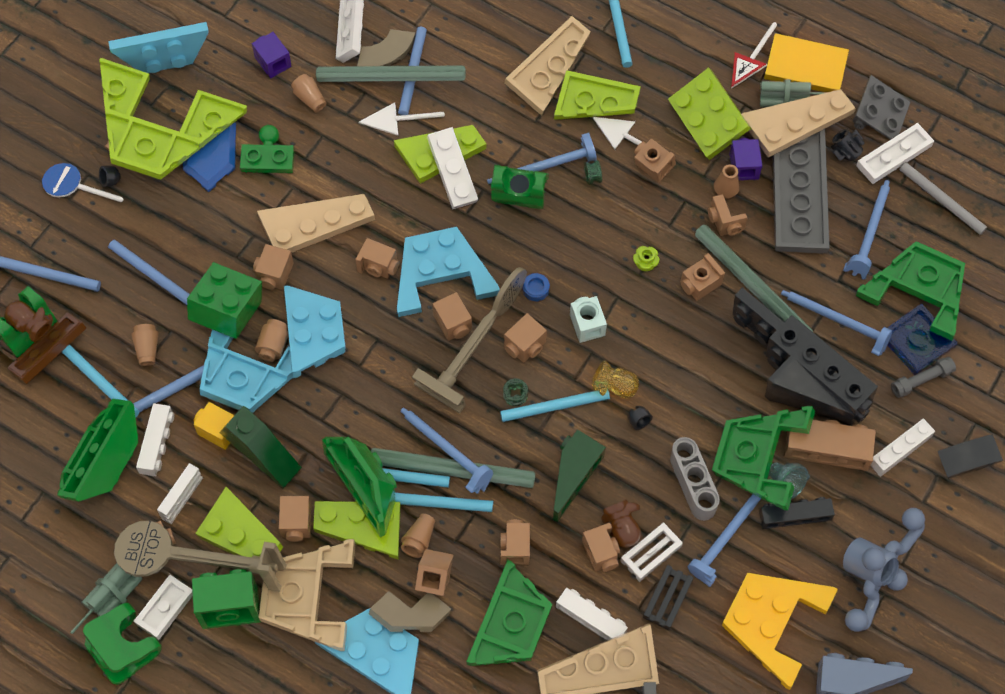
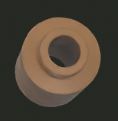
(272, 340)

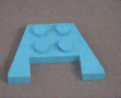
(436, 259)
(239, 379)

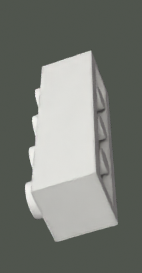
(154, 440)
(902, 447)
(589, 615)

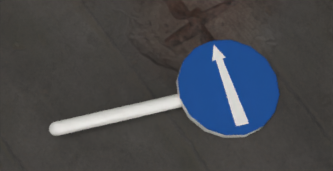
(65, 179)

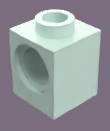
(591, 328)

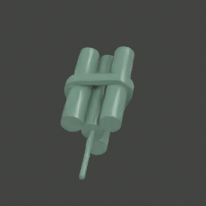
(779, 92)
(109, 592)

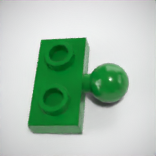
(267, 157)

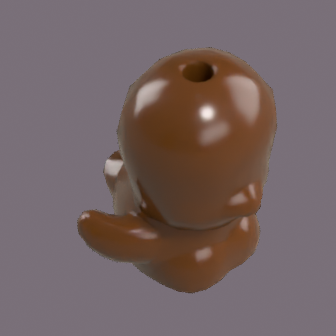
(24, 319)
(623, 524)

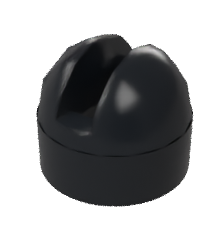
(109, 176)
(640, 417)

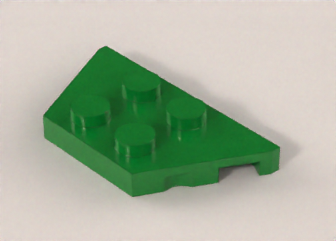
(511, 621)

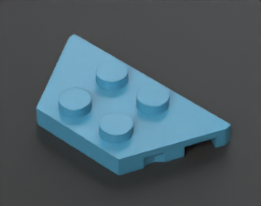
(161, 49)
(313, 329)
(379, 654)

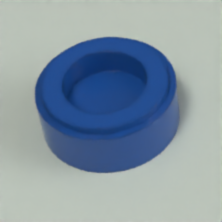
(536, 287)

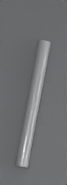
(943, 198)

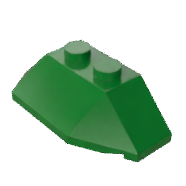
(101, 453)
(364, 478)

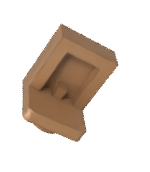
(720, 215)

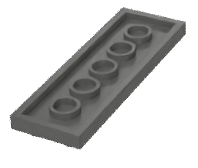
(801, 197)

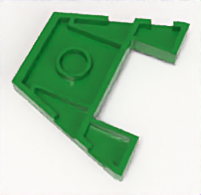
(926, 276)
(749, 449)

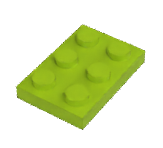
(709, 113)

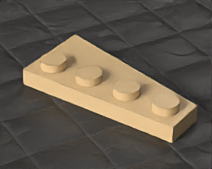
(545, 68)
(793, 121)
(312, 222)
(609, 666)

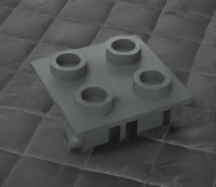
(881, 109)

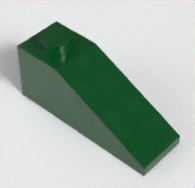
(260, 446)
(578, 462)

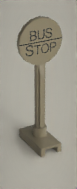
(441, 387)
(148, 547)

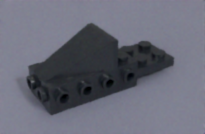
(800, 375)

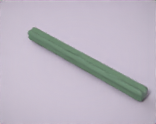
(391, 73)
(745, 274)
(452, 468)

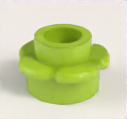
(646, 264)

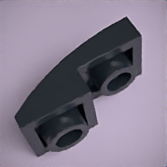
(970, 456)

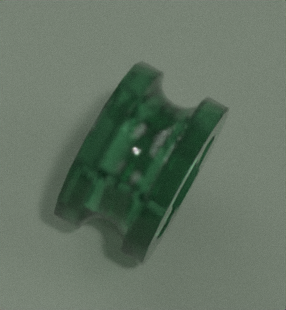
(593, 172)
(513, 384)

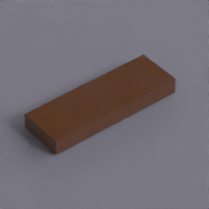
(47, 348)

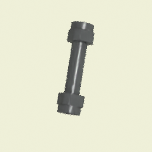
(942, 368)

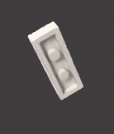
(349, 29)
(895, 153)
(452, 168)

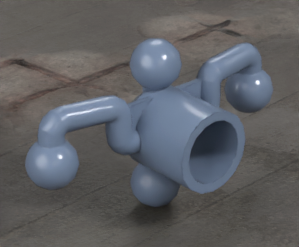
(879, 567)

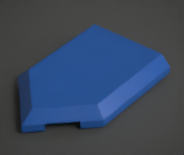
(213, 159)

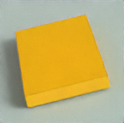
(806, 62)

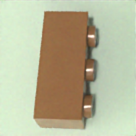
(833, 445)

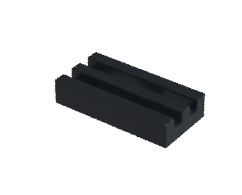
(678, 576)

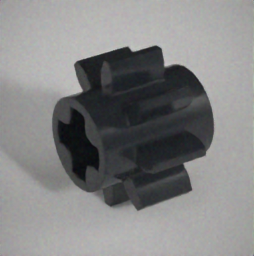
(847, 144)

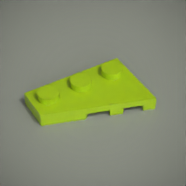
(594, 96)
(419, 157)
(348, 521)
(234, 528)

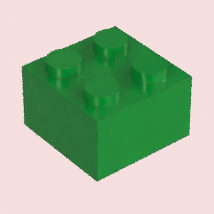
(224, 300)
(226, 599)

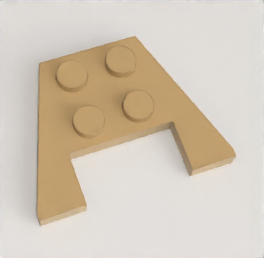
(298, 601)

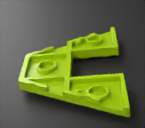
(149, 146)

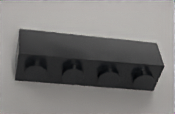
(799, 513)

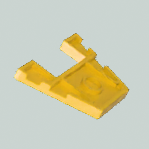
(762, 613)

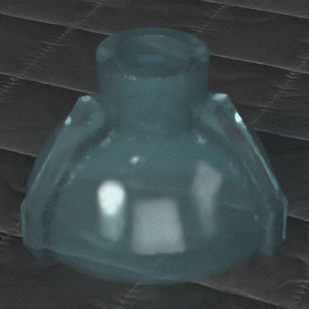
(790, 473)

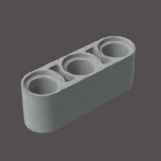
(696, 466)

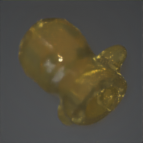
(617, 380)

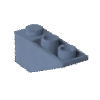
(857, 676)

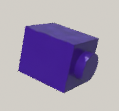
(271, 54)
(747, 158)

